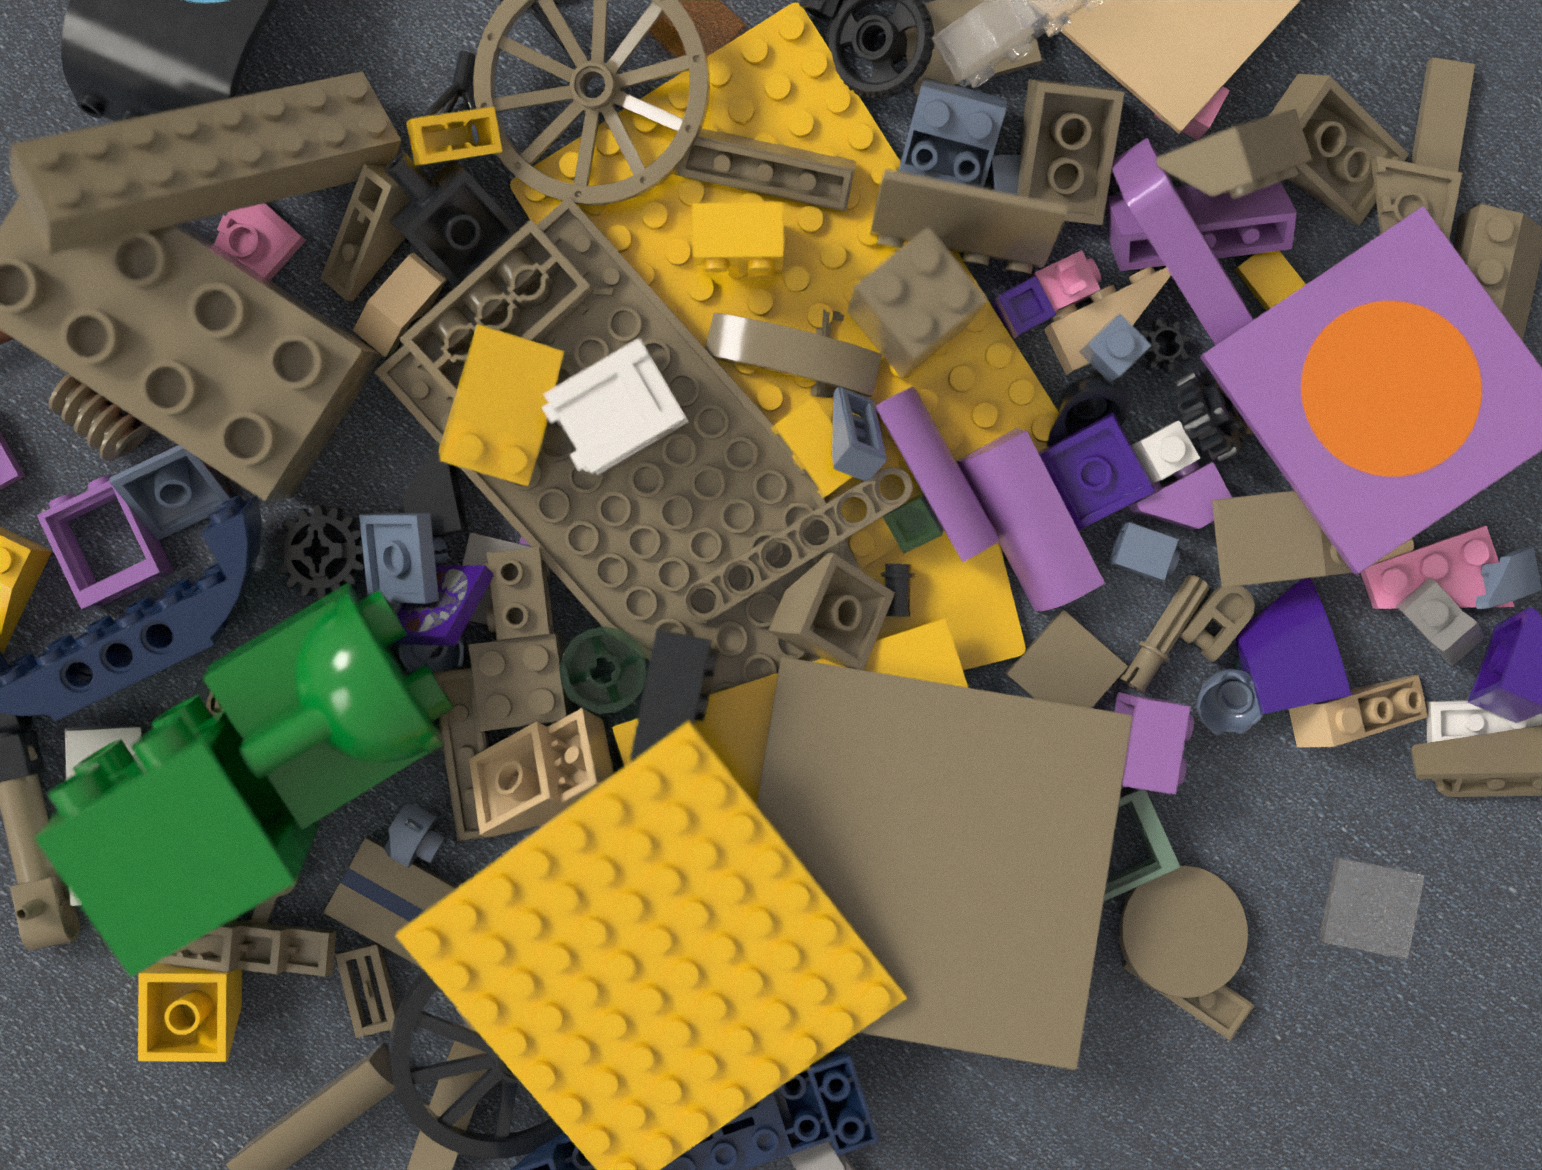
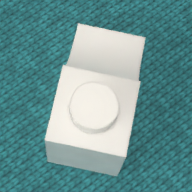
(1165, 451)

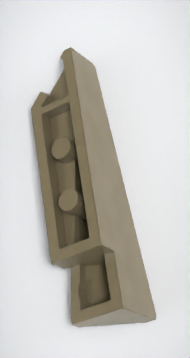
(1484, 764)

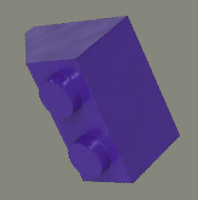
(1512, 669)

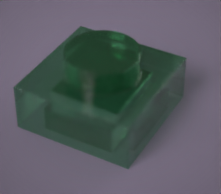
(913, 523)

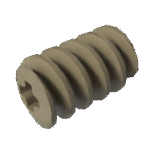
(96, 419)

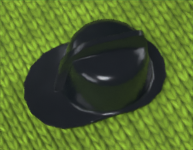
(1086, 403)

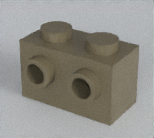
(519, 594)

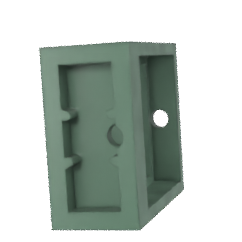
(1162, 855)

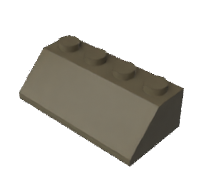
(1504, 257)

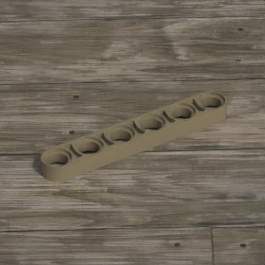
(794, 538)

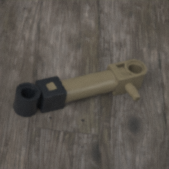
(40, 893)

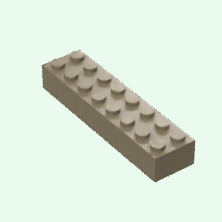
(200, 160)

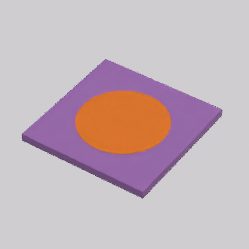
(1386, 390)

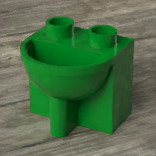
(329, 702)

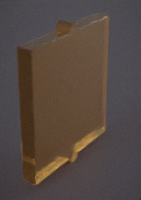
(714, 23)

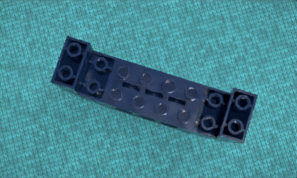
(148, 635)
(802, 1113)

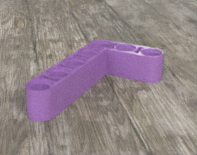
(1179, 242)

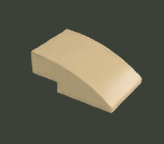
(539, 773)

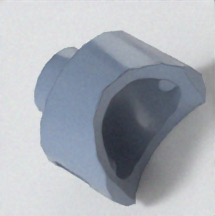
(413, 836)

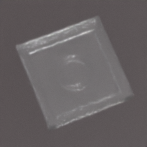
(1371, 907)

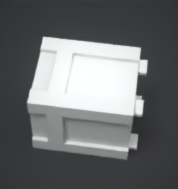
(615, 409)

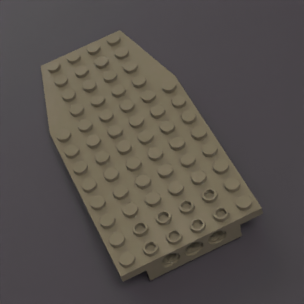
(667, 513)

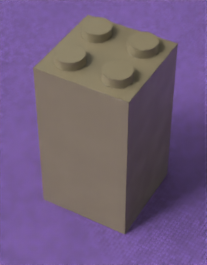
(915, 302)

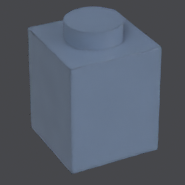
(1115, 348)
(1144, 552)

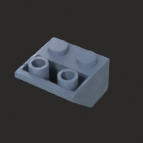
(953, 133)

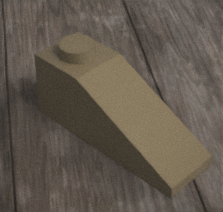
(365, 233)

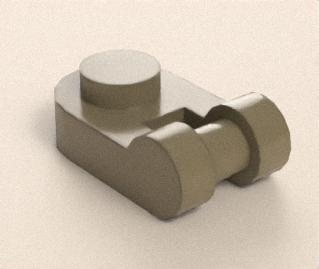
(1229, 609)

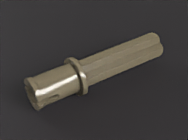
(1165, 634)

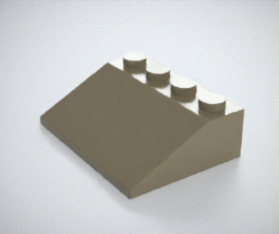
(967, 220)

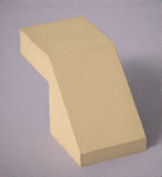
(397, 303)

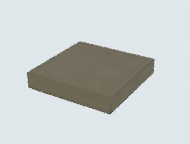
(1066, 665)

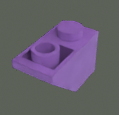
(1185, 500)

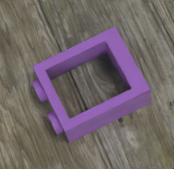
(73, 562)

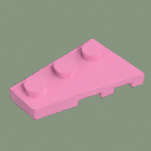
(258, 238)
(1450, 562)

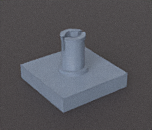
(401, 556)

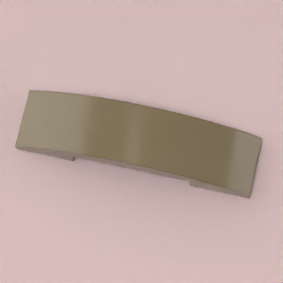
(793, 352)
(427, 1153)

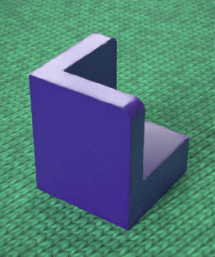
(1023, 307)

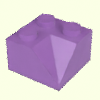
(1155, 742)

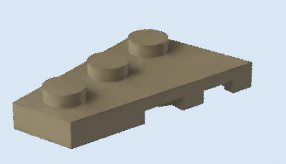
(1408, 186)

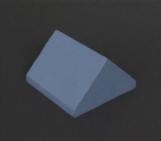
(171, 491)

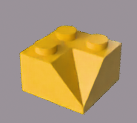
(740, 236)
(187, 1013)

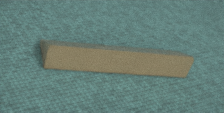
(770, 169)

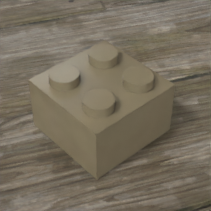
(519, 681)

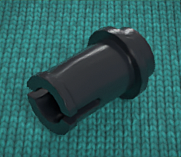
(898, 580)

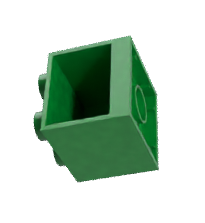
(171, 835)

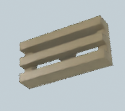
(351, 992)

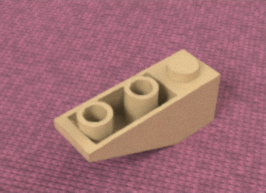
(1075, 327)
(1360, 715)

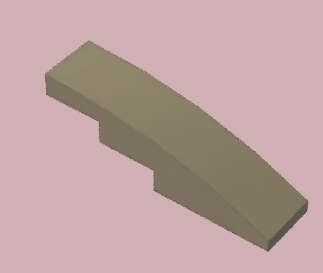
(260, 949)

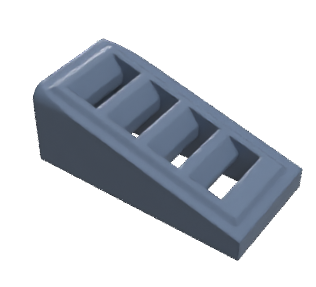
(856, 439)

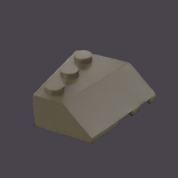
(1242, 156)

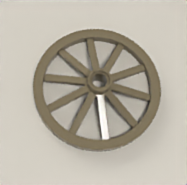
(643, 179)

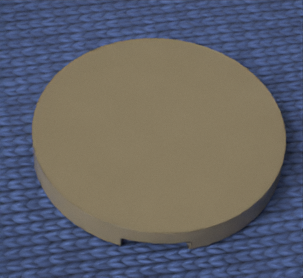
(1183, 932)

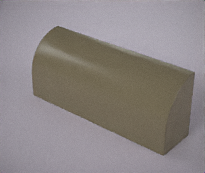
(319, 1115)

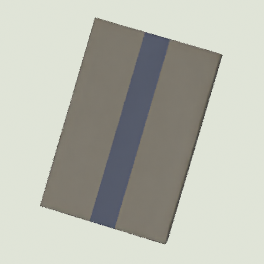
(384, 896)

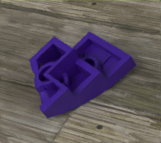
(1292, 652)

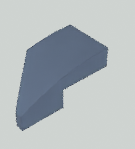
(1510, 578)

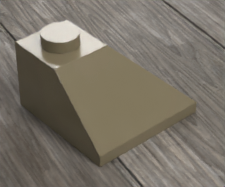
(833, 612)

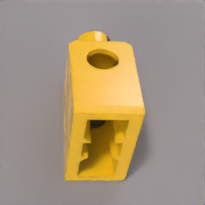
(451, 137)

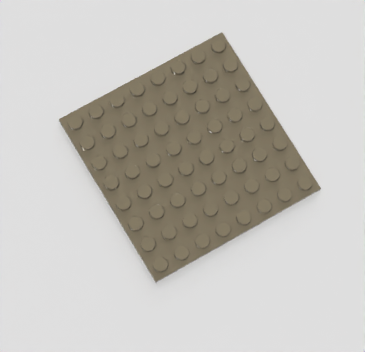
(956, 844)

